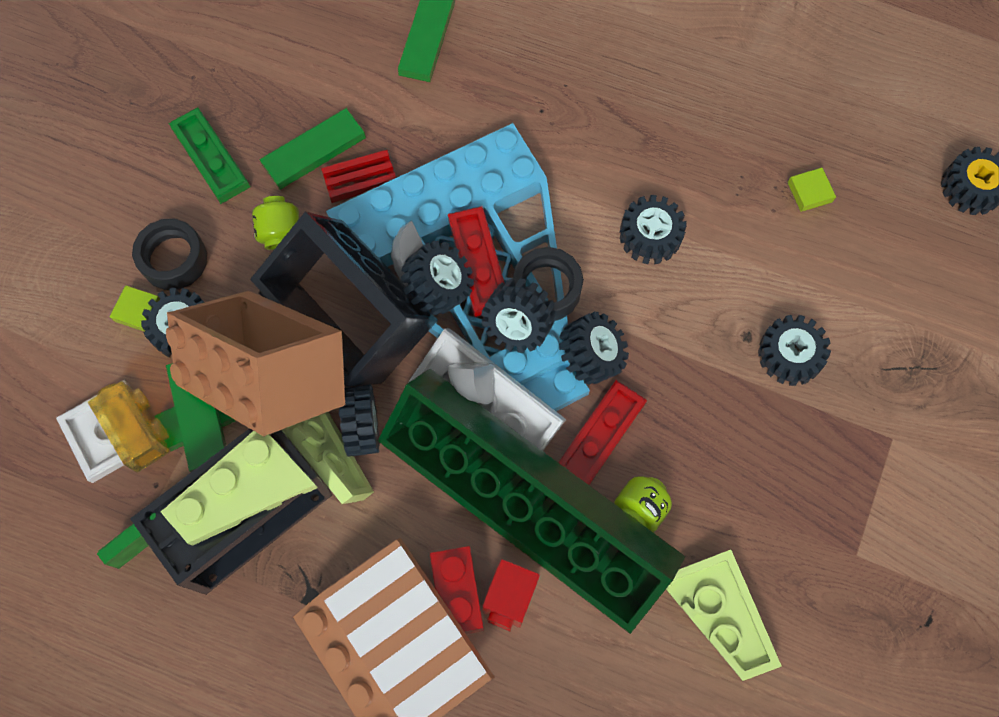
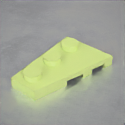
(324, 450)
(243, 483)
(724, 611)

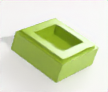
(811, 189)
(131, 306)

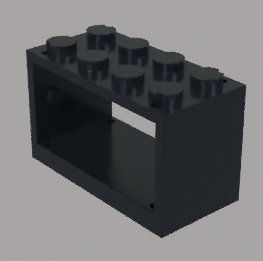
(299, 252)
(231, 549)

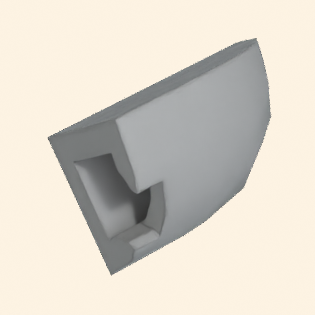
(404, 245)
(473, 381)

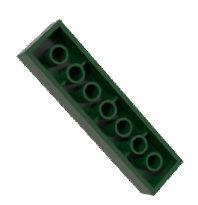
(531, 500)

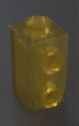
(128, 425)

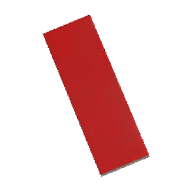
(475, 242)
(602, 432)

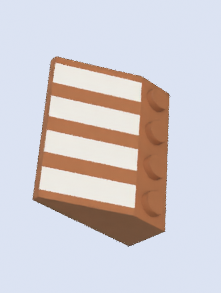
(392, 640)

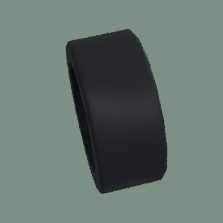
(153, 236)
(563, 262)

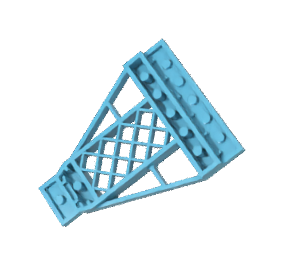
(485, 173)

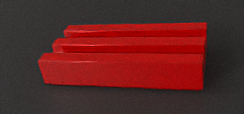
(357, 171)

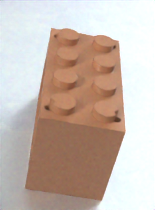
(257, 360)

